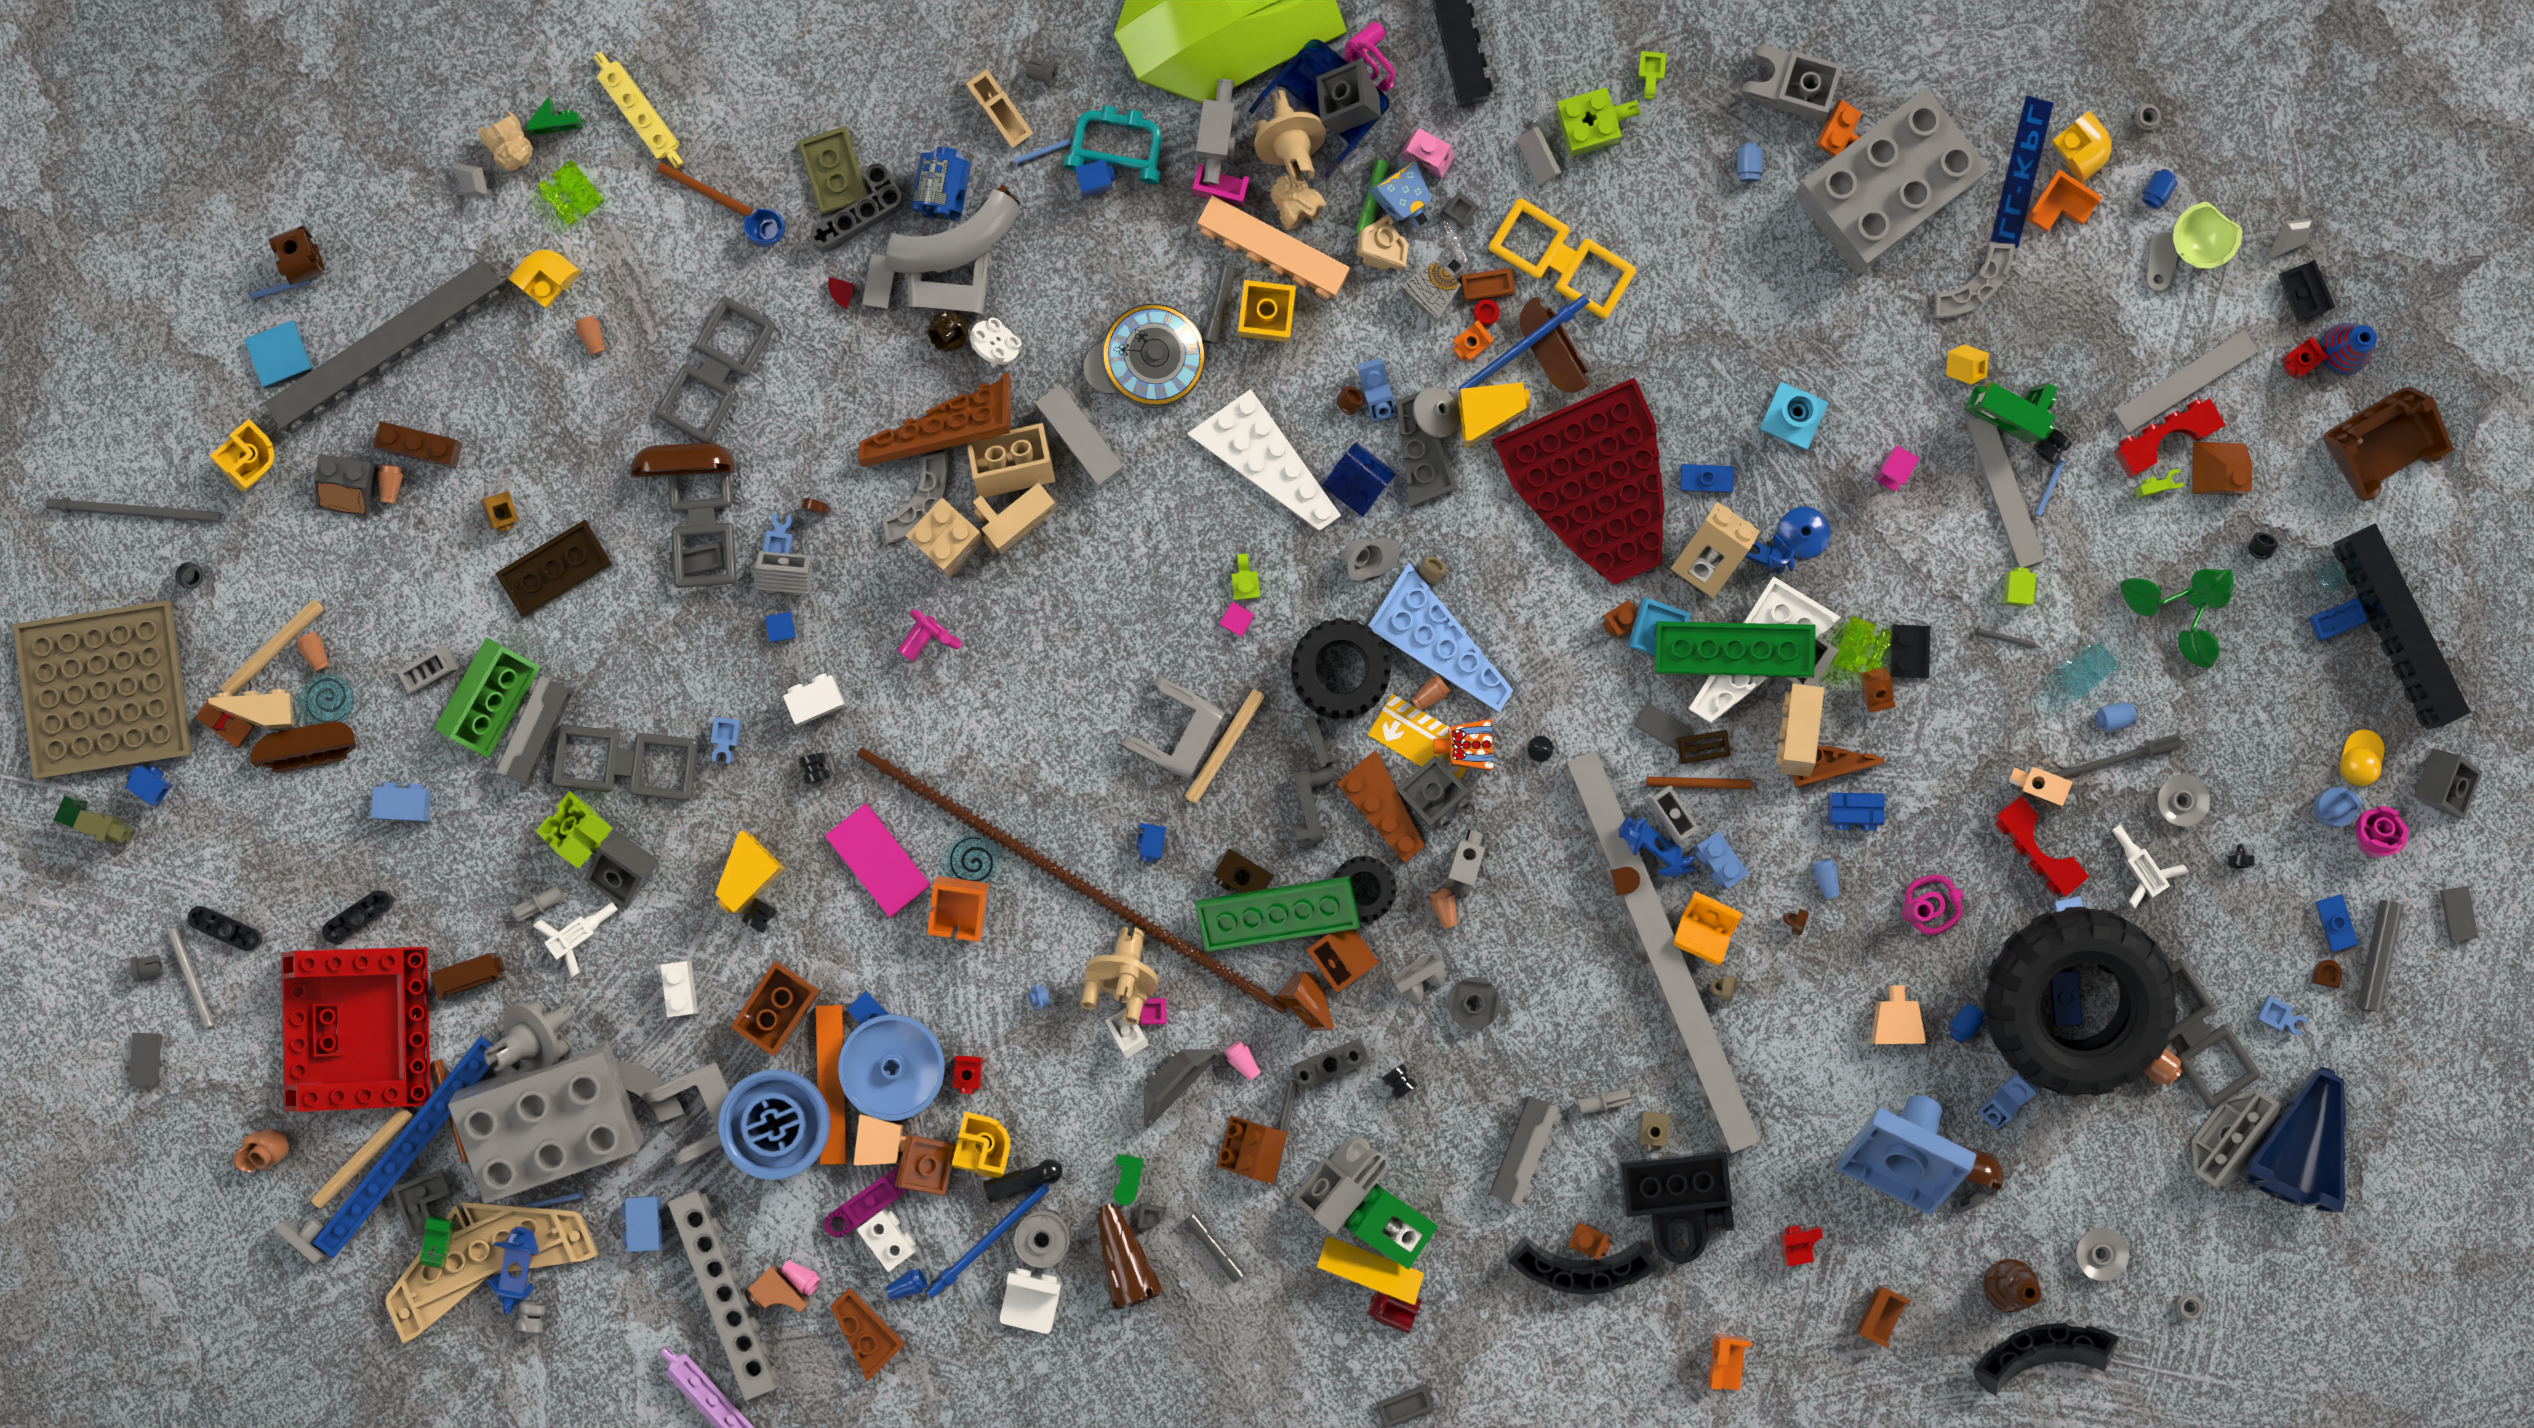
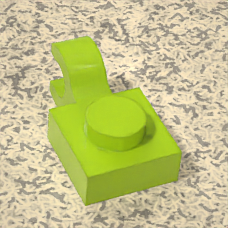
(1651, 69)
(2153, 486)
(1245, 582)

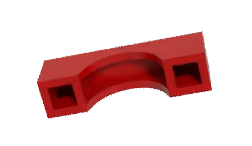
(2196, 422)
(2018, 822)

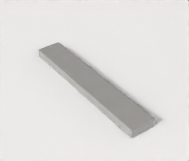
(2185, 382)
(2005, 492)

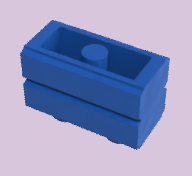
(1856, 809)

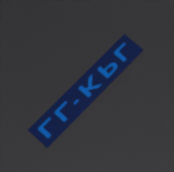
(2022, 171)

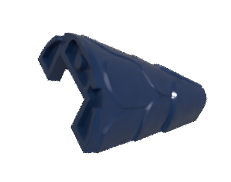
(2306, 1147)

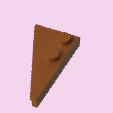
(1836, 762)

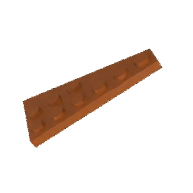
(945, 425)

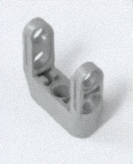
(950, 297)
(1195, 738)
(713, 1091)

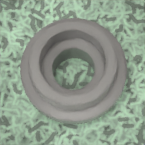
(2155, 115)
(2196, 1310)

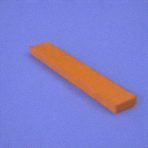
(829, 1046)

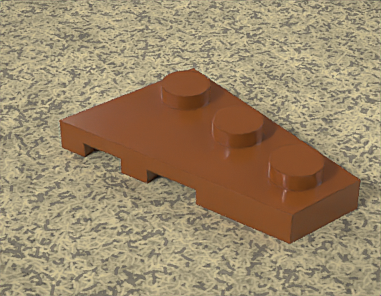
(866, 1332)

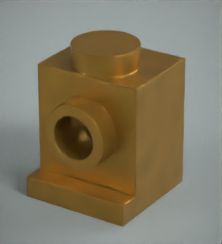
(503, 502)

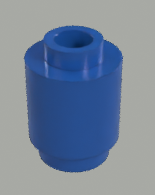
(2159, 188)
(1966, 1023)

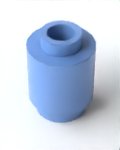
(1749, 162)
(2115, 716)

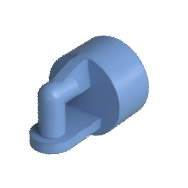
(2336, 806)

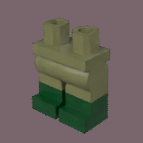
(105, 827)

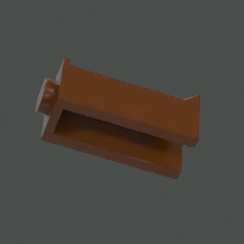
(467, 975)

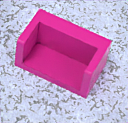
(1229, 190)
(1896, 468)

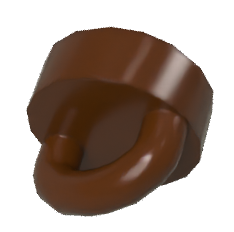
(1350, 400)
(1797, 921)

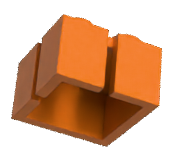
(960, 905)

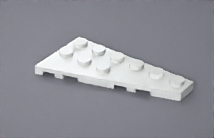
(1258, 450)
(1776, 606)

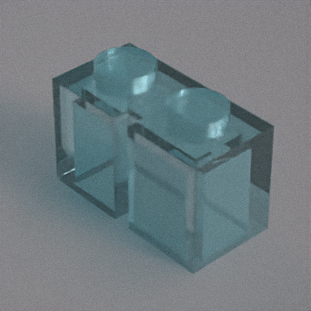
(2087, 670)

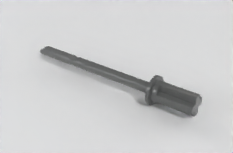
(2151, 748)

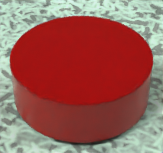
(1486, 312)

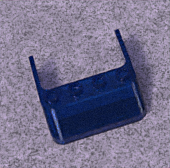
(1301, 81)

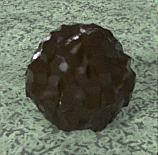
(948, 331)

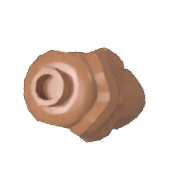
(261, 1151)

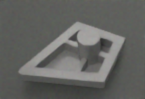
(470, 178)
(2291, 236)

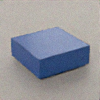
(780, 627)

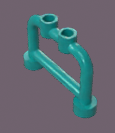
(1109, 116)

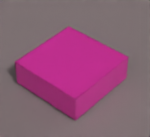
(1237, 619)
(1154, 1012)

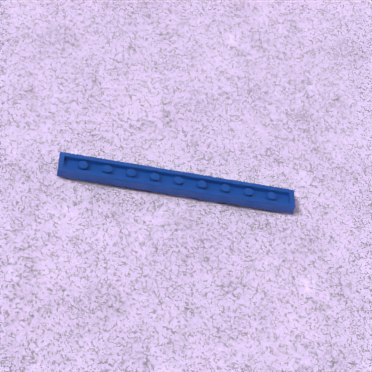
(402, 1151)

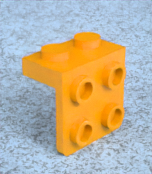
(1706, 928)

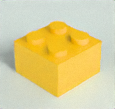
(1266, 311)

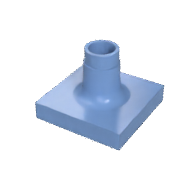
(1907, 1156)

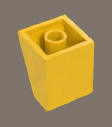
(1490, 409)
(746, 874)

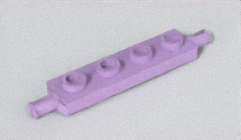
(702, 1392)

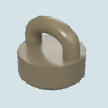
(1432, 570)
(1727, 990)

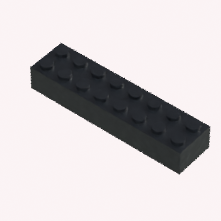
(2400, 628)

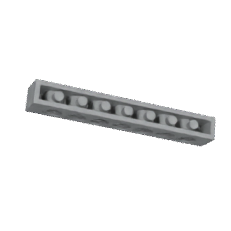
(749, 1384)

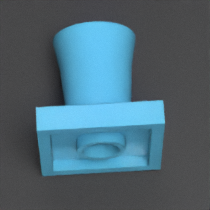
(1784, 425)

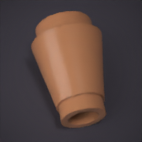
(590, 333)
(389, 482)
(313, 650)
(1431, 692)
(1444, 906)

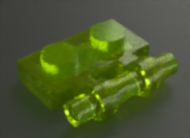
(578, 189)
(1855, 643)

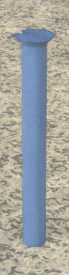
(1040, 152)
(274, 289)
(2049, 489)
(579, 1195)

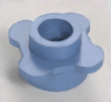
(1038, 996)

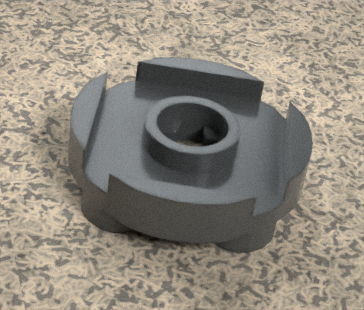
(1483, 1015)

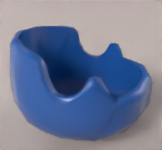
(764, 227)

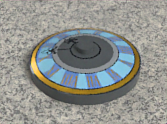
(1153, 355)

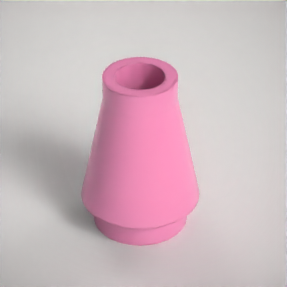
(1241, 1059)
(801, 1278)

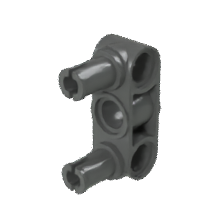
(1312, 1071)

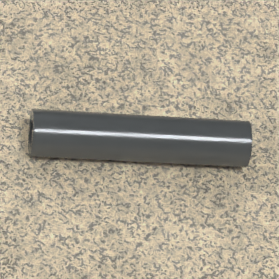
(2380, 956)

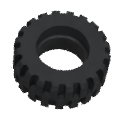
(1346, 633)

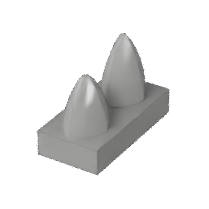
(1410, 979)

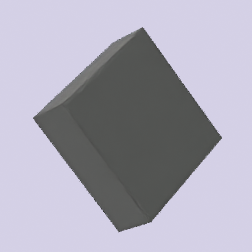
(1460, 210)

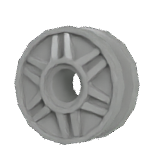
(1038, 1255)

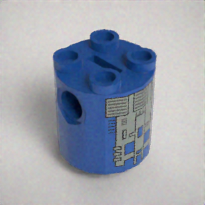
(941, 183)

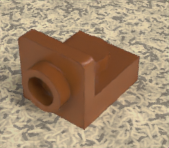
(1620, 619)
(1589, 1241)

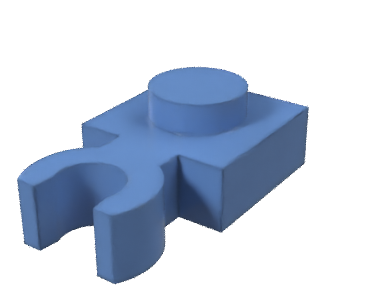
(778, 539)
(725, 734)
(2277, 1015)

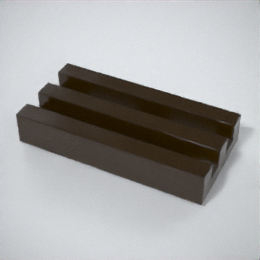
(1681, 750)

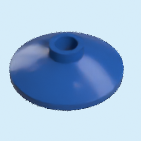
(1790, 531)

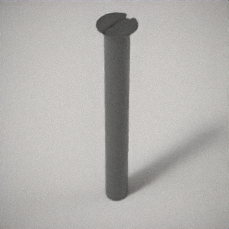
(2011, 639)

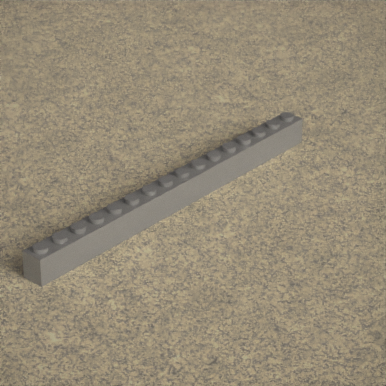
(1663, 957)

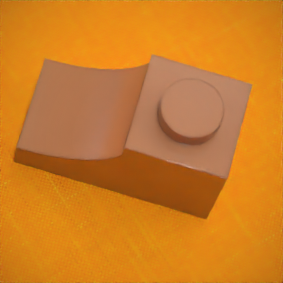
(776, 1288)

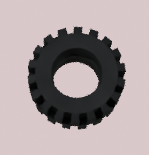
(1385, 880)

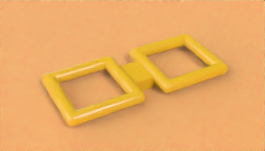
(1561, 257)

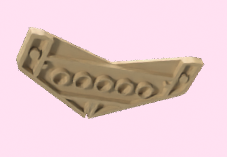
(429, 1292)

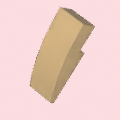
(998, 107)

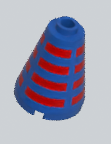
(2348, 347)

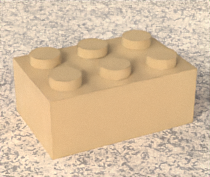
(1011, 461)
(1799, 730)

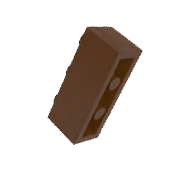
(418, 445)

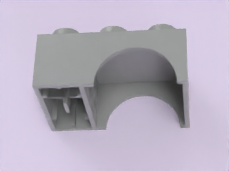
(1891, 181)
(545, 1123)

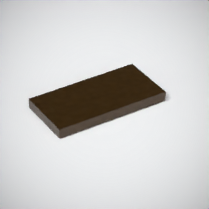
(554, 568)

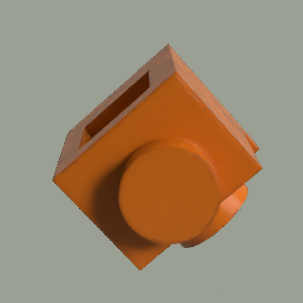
(1469, 353)

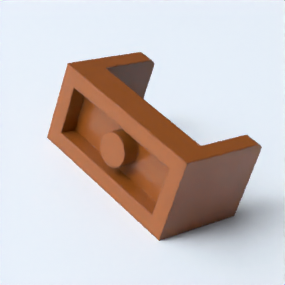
(1881, 1315)

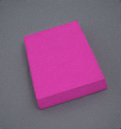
(877, 860)

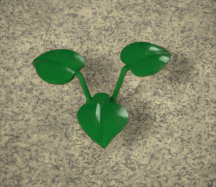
(2208, 587)

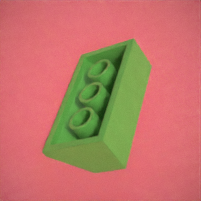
(487, 697)

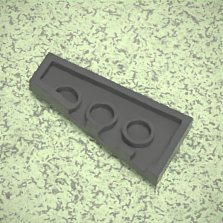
(1423, 458)

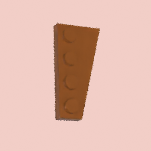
(1378, 801)

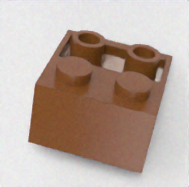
(1342, 957)
(1252, 1149)

